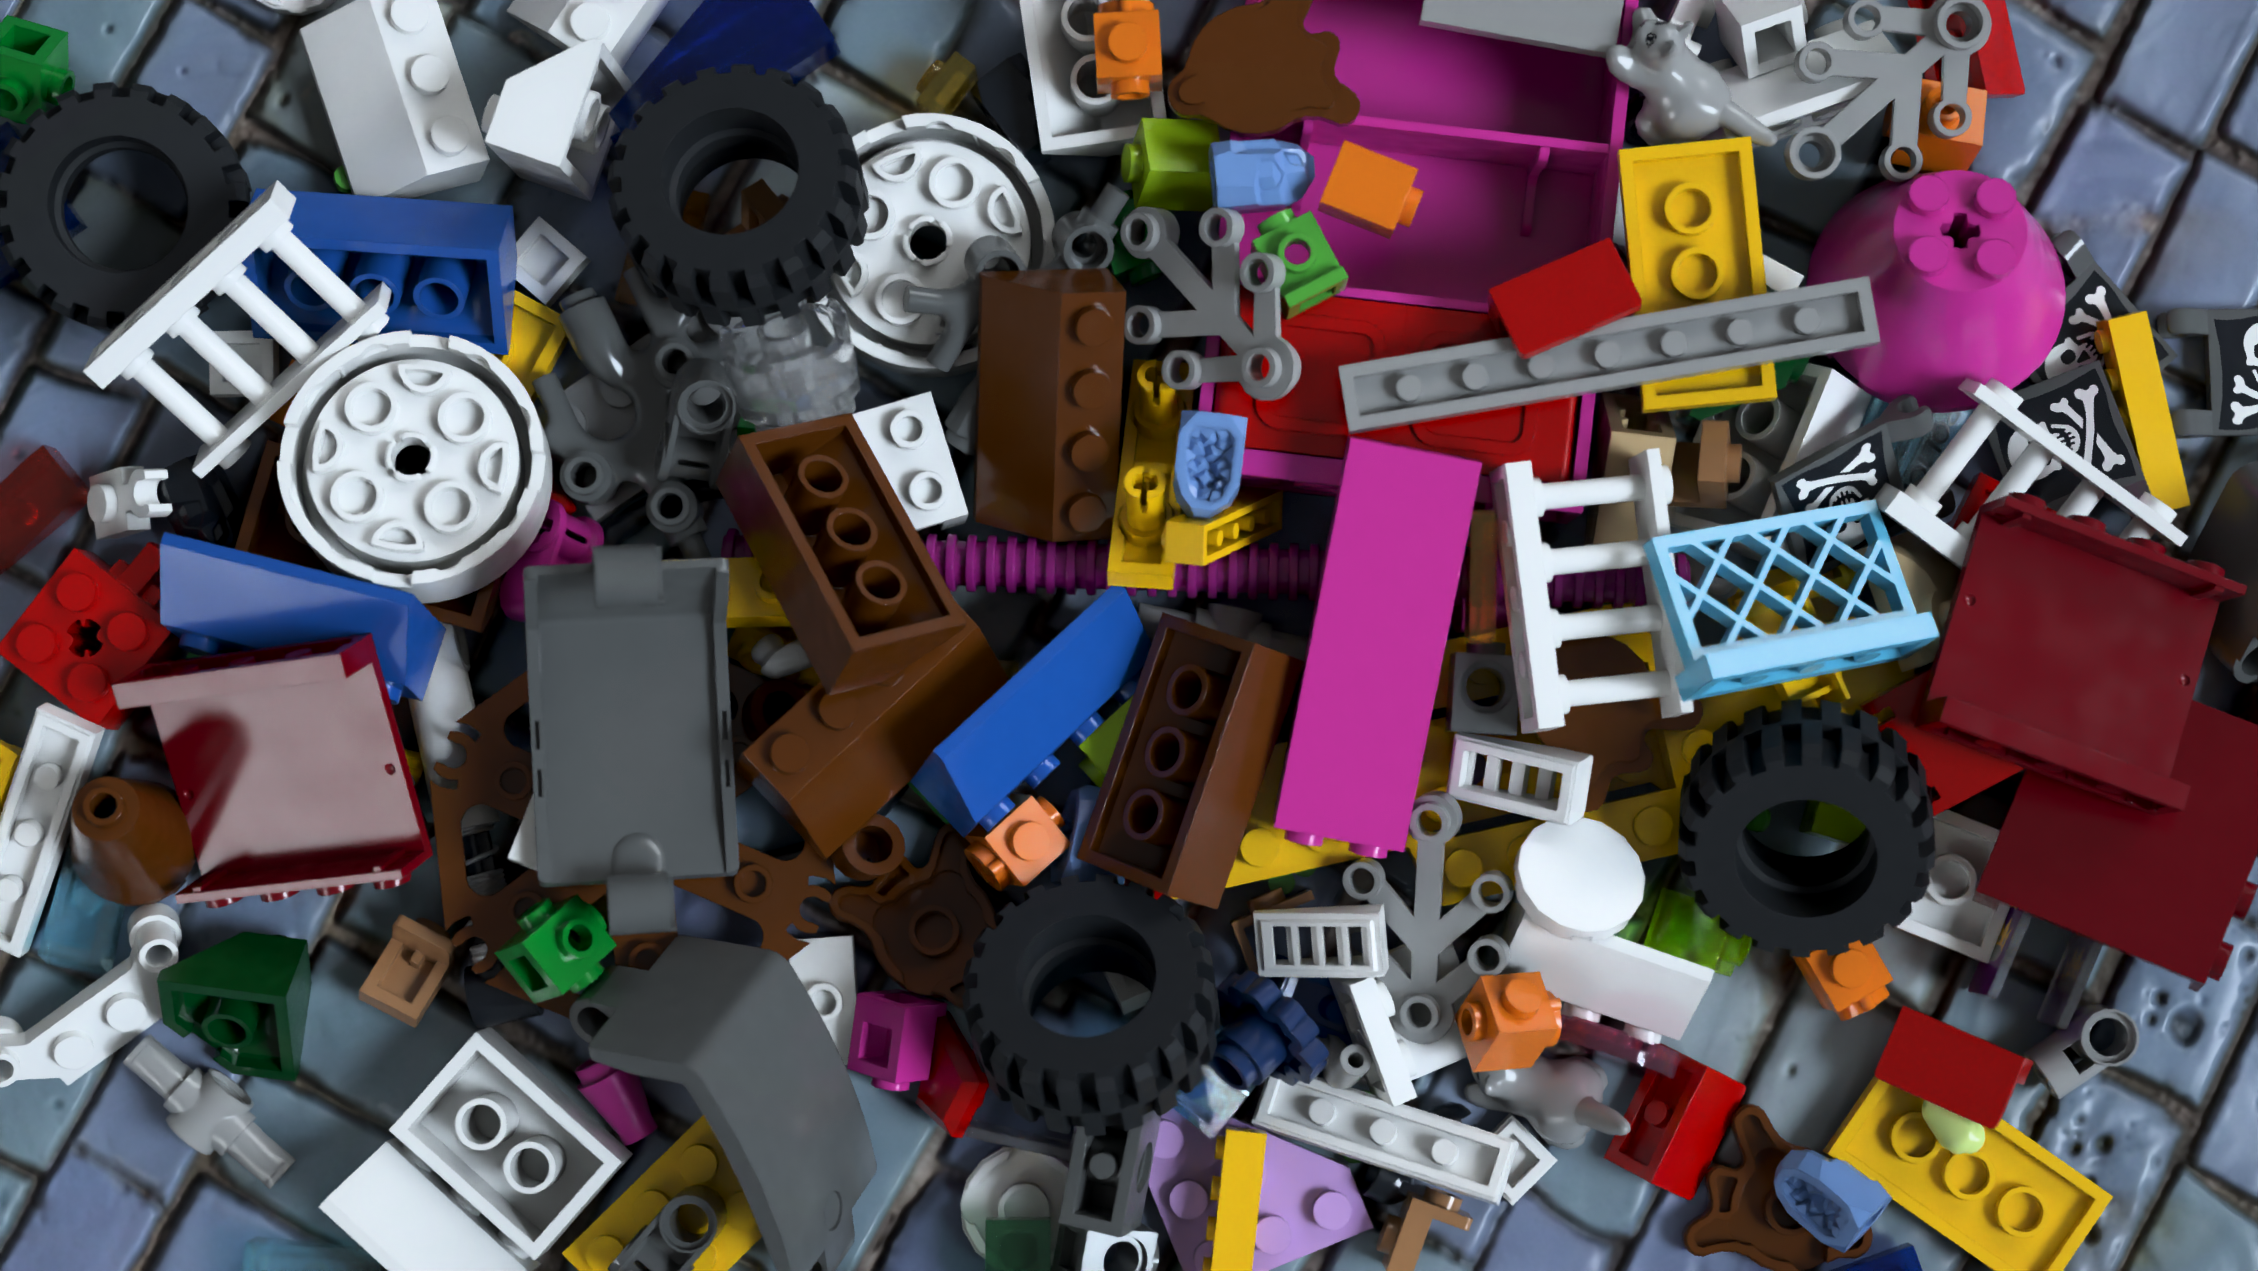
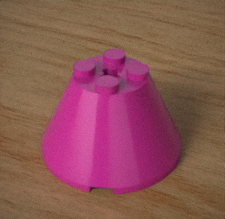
(1955, 285)

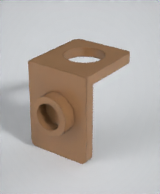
(1270, 900)

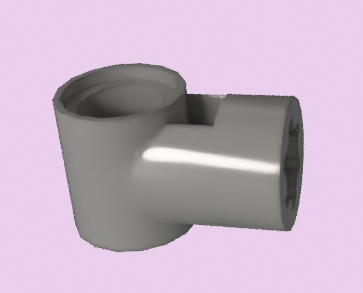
(2056, 1069)

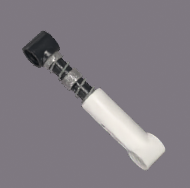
(445, 702)

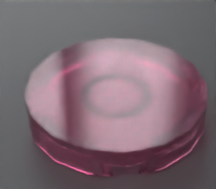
(1618, 1047)

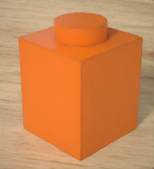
(1370, 191)

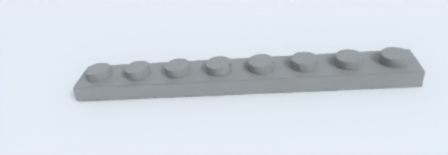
(1612, 357)

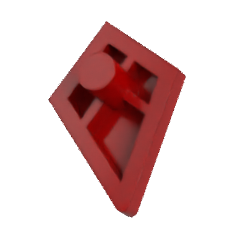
(955, 1080)

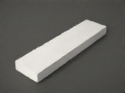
(38, 817)
(1389, 1136)

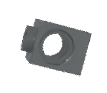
(1465, 715)
(1085, 1250)

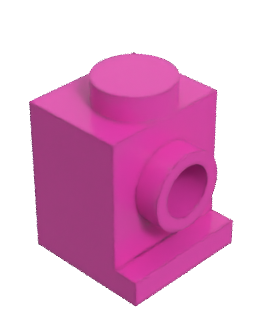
(893, 1037)

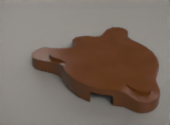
(1262, 72)
(1614, 729)
(922, 918)
(1747, 1213)

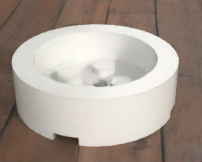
(945, 177)
(417, 531)

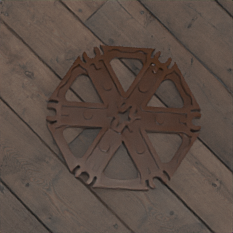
(503, 779)

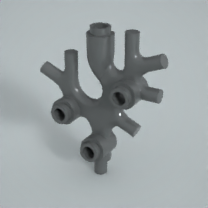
(961, 304)
(648, 384)

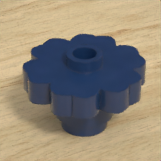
(1264, 1035)

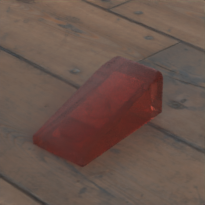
(36, 502)

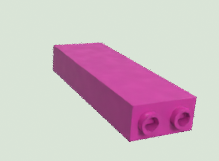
(1375, 646)

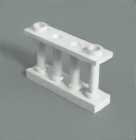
(220, 269)
(1919, 504)
(1530, 565)

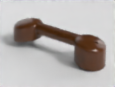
(878, 839)

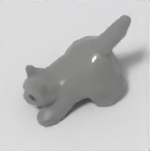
(1681, 91)
(1555, 1096)

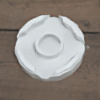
(1578, 879)
(1013, 1185)

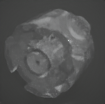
(792, 366)

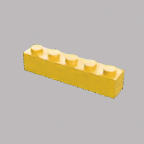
(2142, 402)
(1200, 541)
(1237, 1199)

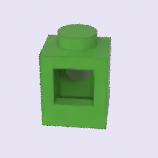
(1304, 283)

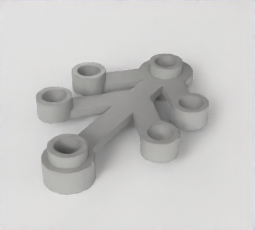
(1896, 80)
(1215, 305)
(1425, 930)

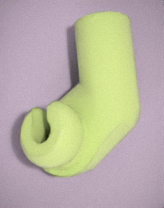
(1952, 1130)

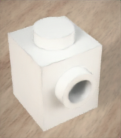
(1762, 32)

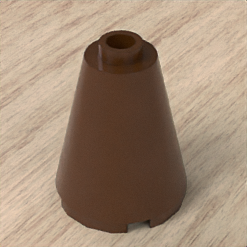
(130, 840)

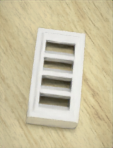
(1550, 760)
(1374, 942)

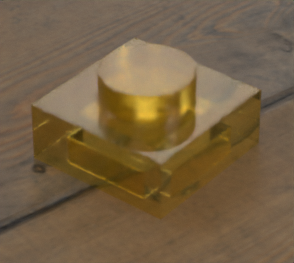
(946, 85)

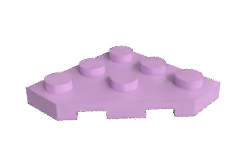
(1302, 1205)

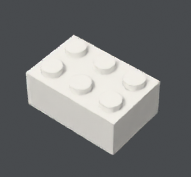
(510, 1142)

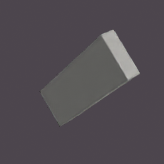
(1562, 25)

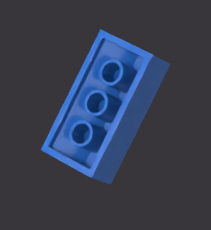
(441, 259)
(249, 601)
(1035, 714)

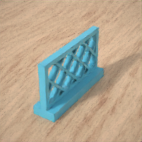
(1788, 654)

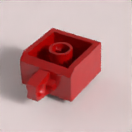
(83, 595)

